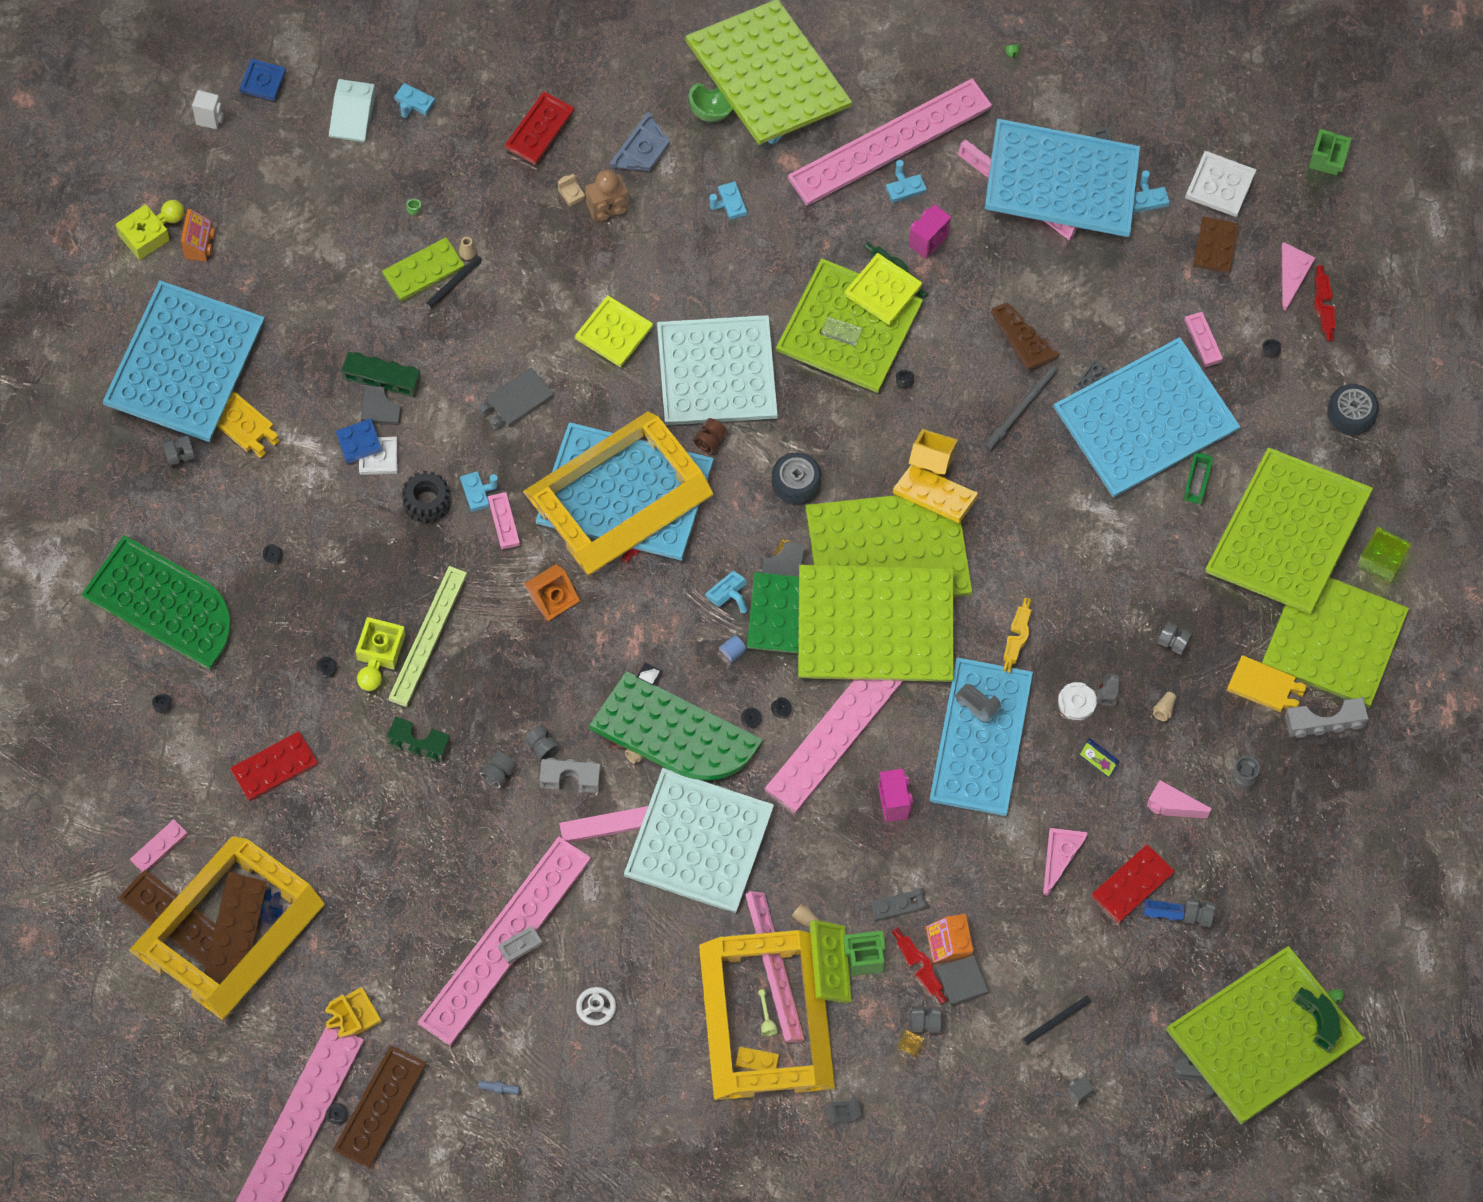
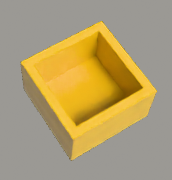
(933, 451)

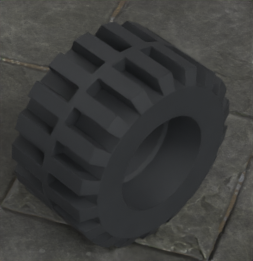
(426, 483)

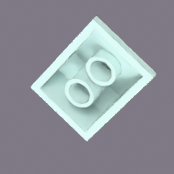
(352, 110)

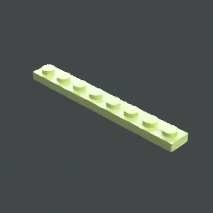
(427, 636)

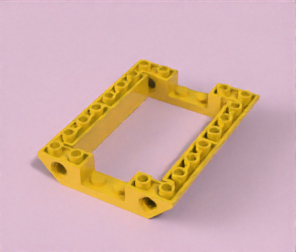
(596, 554)
(224, 997)
(745, 1084)

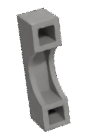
(1302, 721)

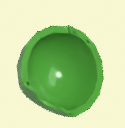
(708, 104)

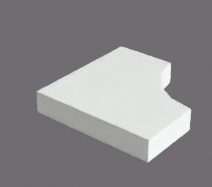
(381, 462)

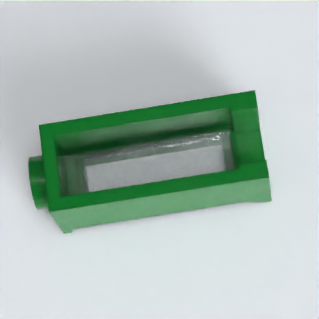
(1197, 478)

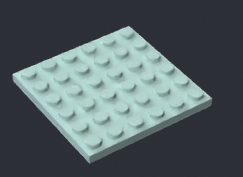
(717, 370)
(699, 840)

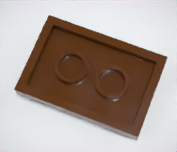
(1215, 245)

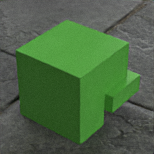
(1329, 152)
(865, 952)

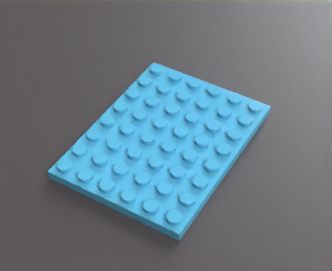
(1062, 177)
(184, 361)
(1146, 417)
(622, 489)

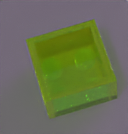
(1384, 554)

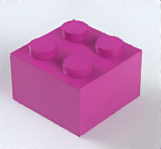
(929, 231)
(894, 795)

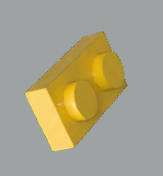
(755, 1060)

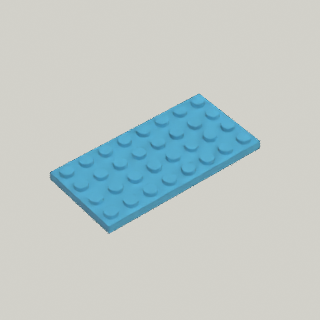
(979, 756)

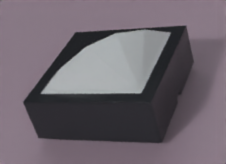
(649, 674)

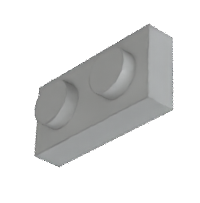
(520, 944)

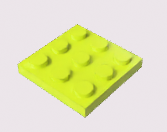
(883, 289)
(614, 331)

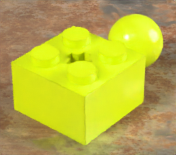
(145, 231)
(377, 654)

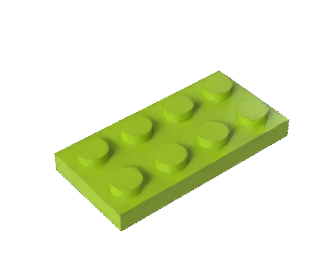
(423, 269)
(830, 962)

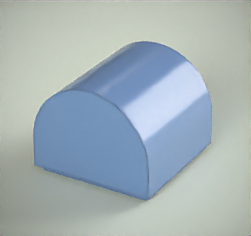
(733, 648)

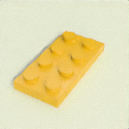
(935, 493)

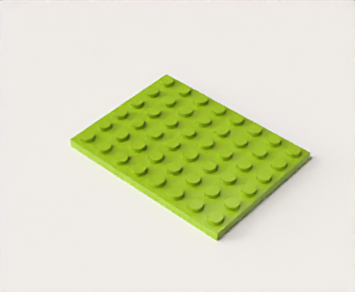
(768, 71)
(1289, 530)
(887, 534)
(875, 623)
(1256, 1039)

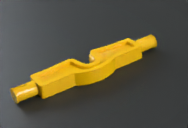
(1015, 643)

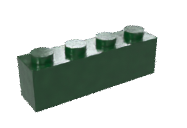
(381, 373)

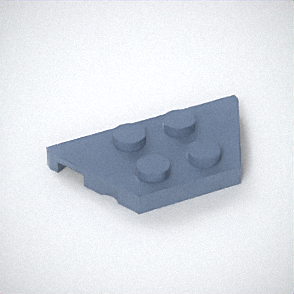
(642, 147)

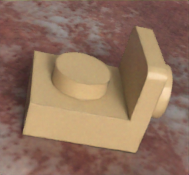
(570, 190)

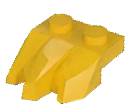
(352, 1014)

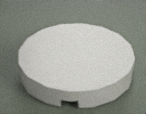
(1077, 701)

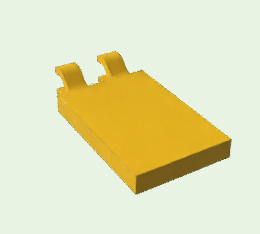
(246, 425)
(1265, 685)

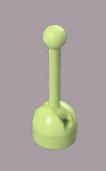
(768, 1027)

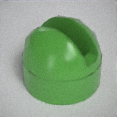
(1012, 50)
(413, 206)
(1336, 995)

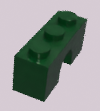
(432, 747)

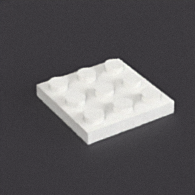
(1220, 183)

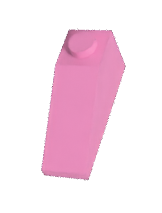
(1173, 802)

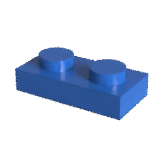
(1168, 910)

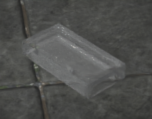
(841, 331)

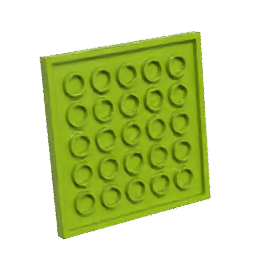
(878, 343)
(1339, 644)

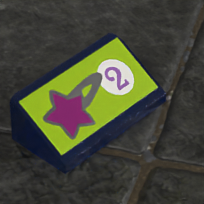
(1099, 758)

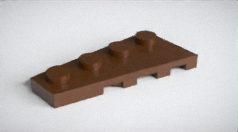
(1023, 339)

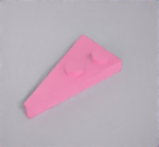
(1295, 267)
(1060, 851)

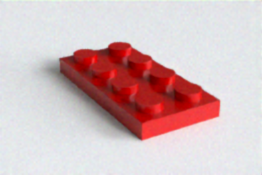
(539, 128)
(274, 766)
(1132, 883)

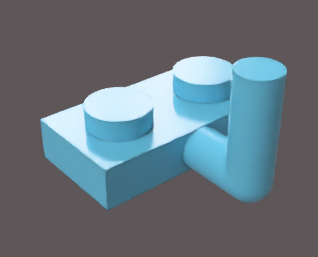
(413, 99)
(905, 187)
(1147, 198)
(730, 200)
(476, 491)
(728, 588)

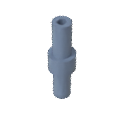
(498, 1087)

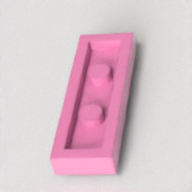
(1203, 339)
(503, 521)
(159, 846)

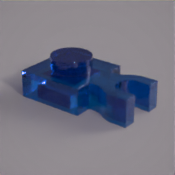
(270, 909)

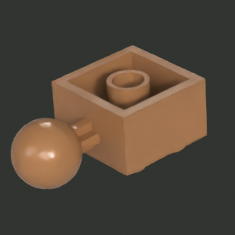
(606, 196)

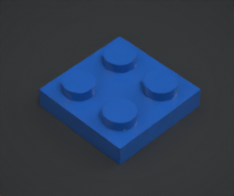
(262, 80)
(359, 441)

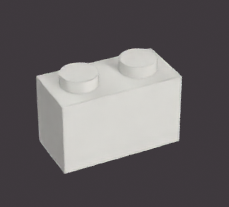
(207, 109)

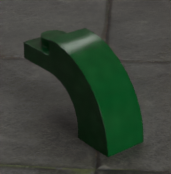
(1325, 1016)

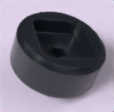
(1271, 347)
(904, 378)
(272, 554)
(326, 666)
(162, 703)
(781, 707)
(750, 717)
(336, 1113)

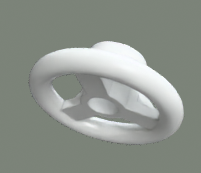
(596, 998)

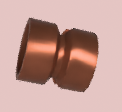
(710, 435)

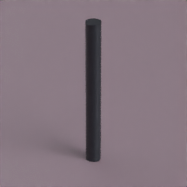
(457, 278)
(1056, 1020)

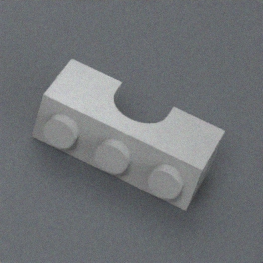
(554, 771)

